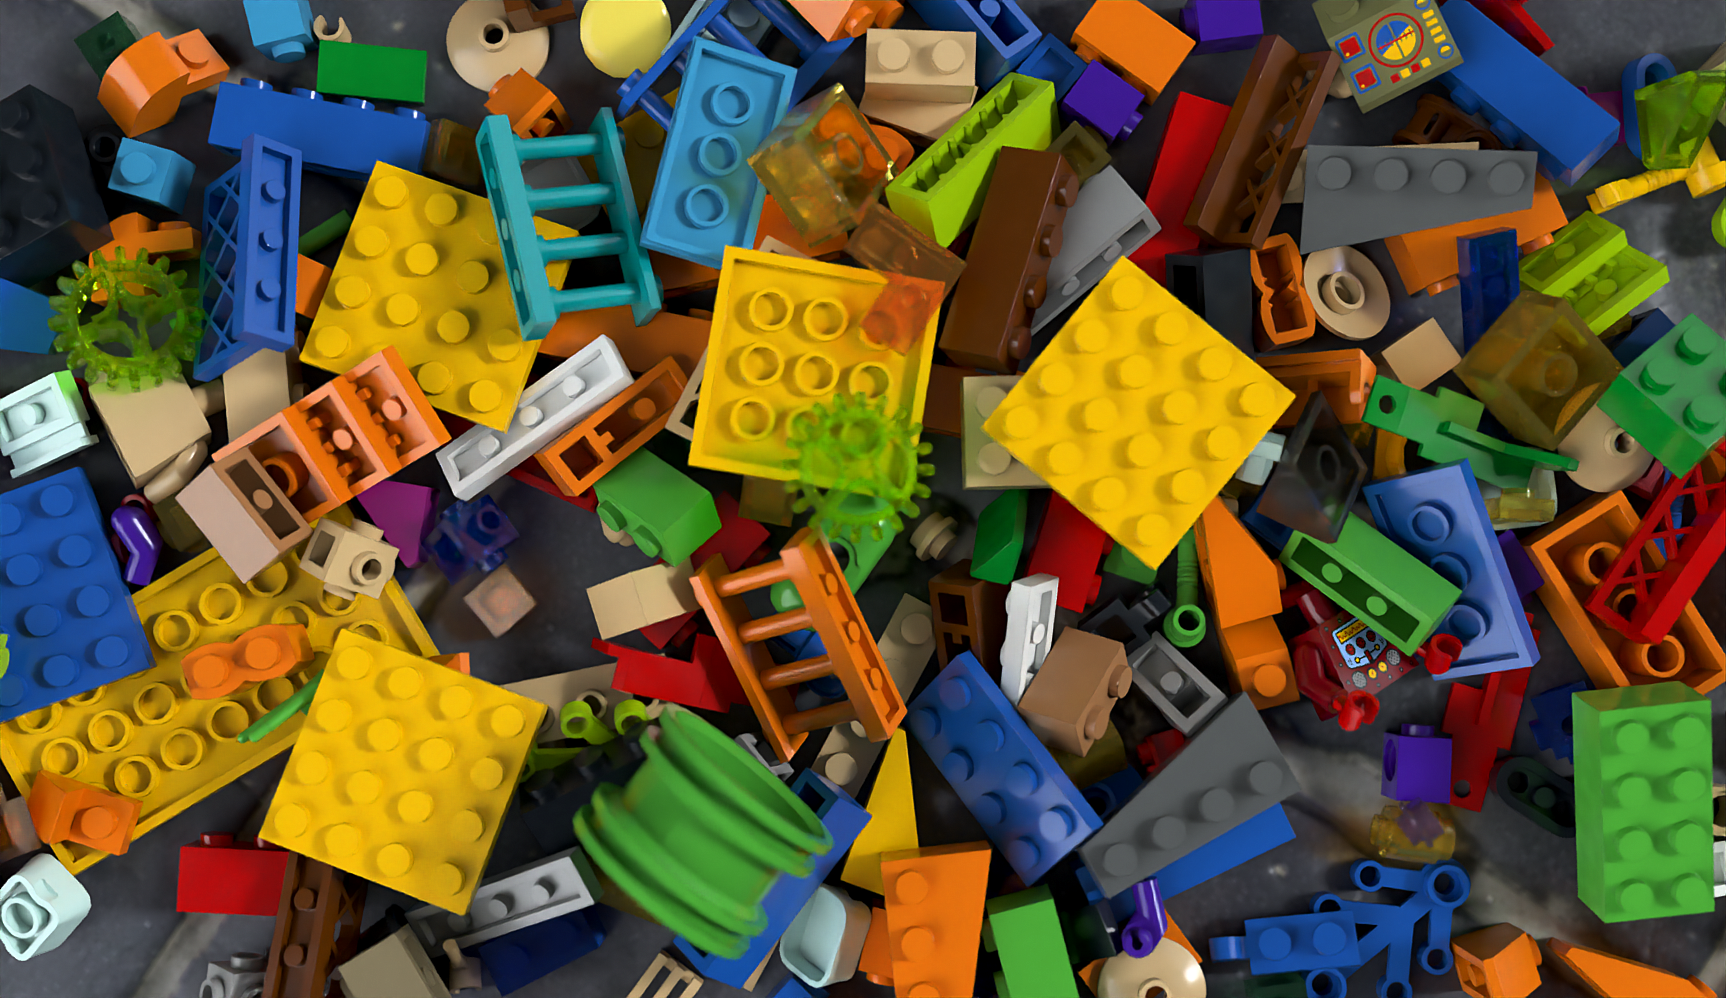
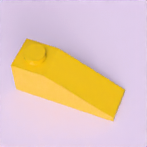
(892, 820)

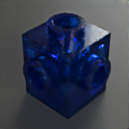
(470, 539)
(1552, 708)

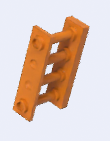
(828, 610)

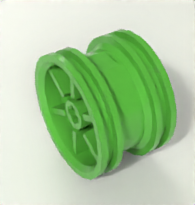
(701, 833)

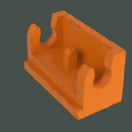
(1340, 374)

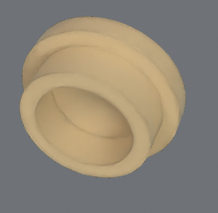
(934, 537)

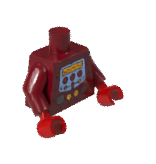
(1346, 662)

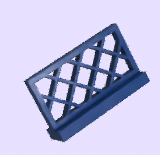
(249, 257)

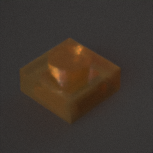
(501, 601)

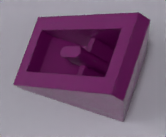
(405, 515)

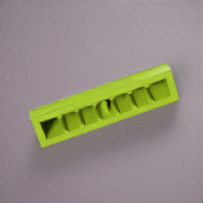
(951, 179)

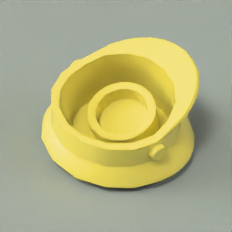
(624, 34)

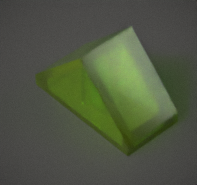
(1678, 116)

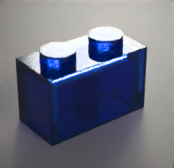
(541, 948)

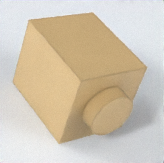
(1417, 356)

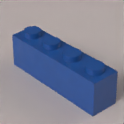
(1001, 28)
(1524, 97)
(332, 136)
(844, 821)
(1215, 857)

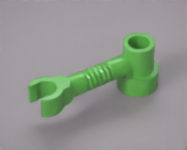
(1186, 599)

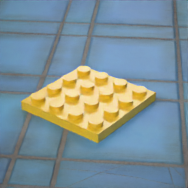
(433, 283)
(791, 340)
(1138, 412)
(404, 771)

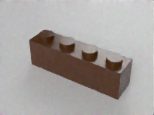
(1009, 260)

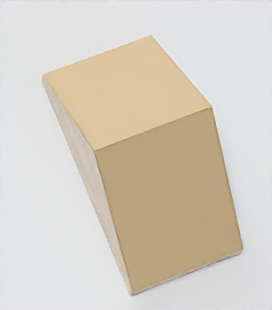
(643, 598)

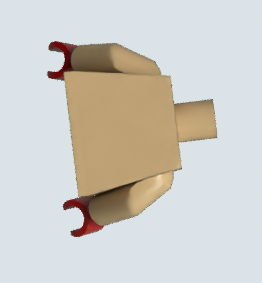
(156, 430)

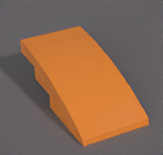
(345, 435)

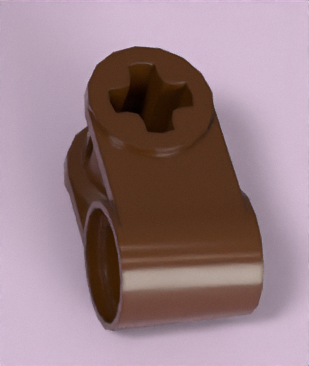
(1446, 126)

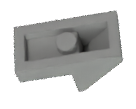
(1174, 685)

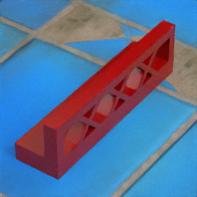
(1685, 563)

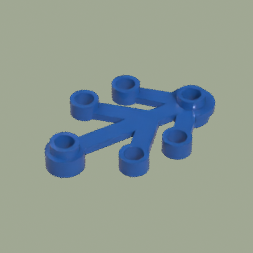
(1395, 923)

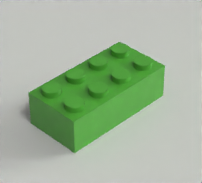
(1643, 801)

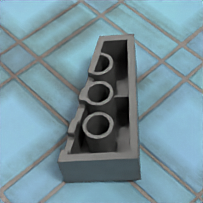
(1394, 191)
(1198, 793)

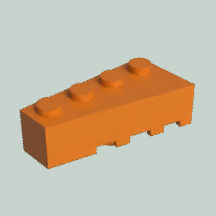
(935, 917)

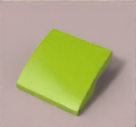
(1593, 271)

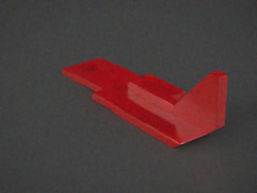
(701, 683)
(1480, 724)

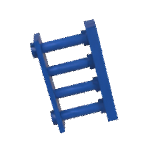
(815, 51)

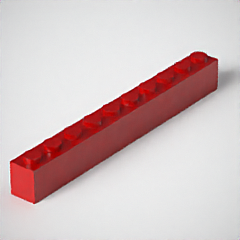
(1066, 539)

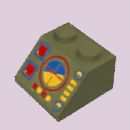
(1387, 45)

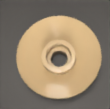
(486, 63)
(1346, 292)
(1601, 464)
(1167, 966)

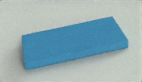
(703, 183)

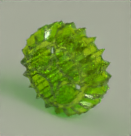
(147, 310)
(887, 429)

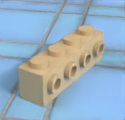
(585, 685)

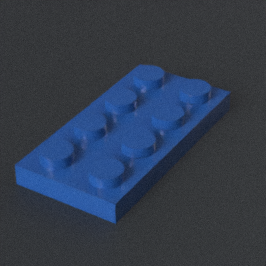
(1446, 526)
(1000, 769)

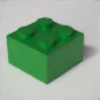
(1674, 396)

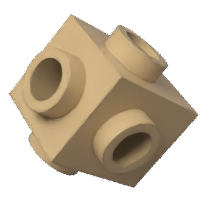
(350, 558)

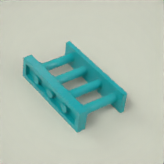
(528, 253)

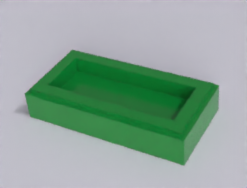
(372, 72)

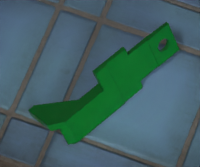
(1448, 432)

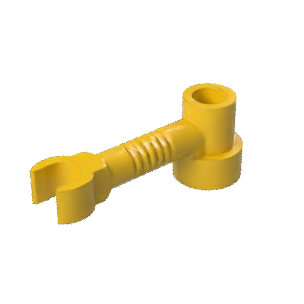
(1702, 178)

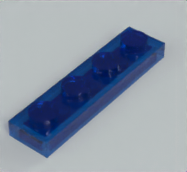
(1487, 288)

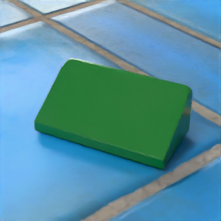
(1000, 537)

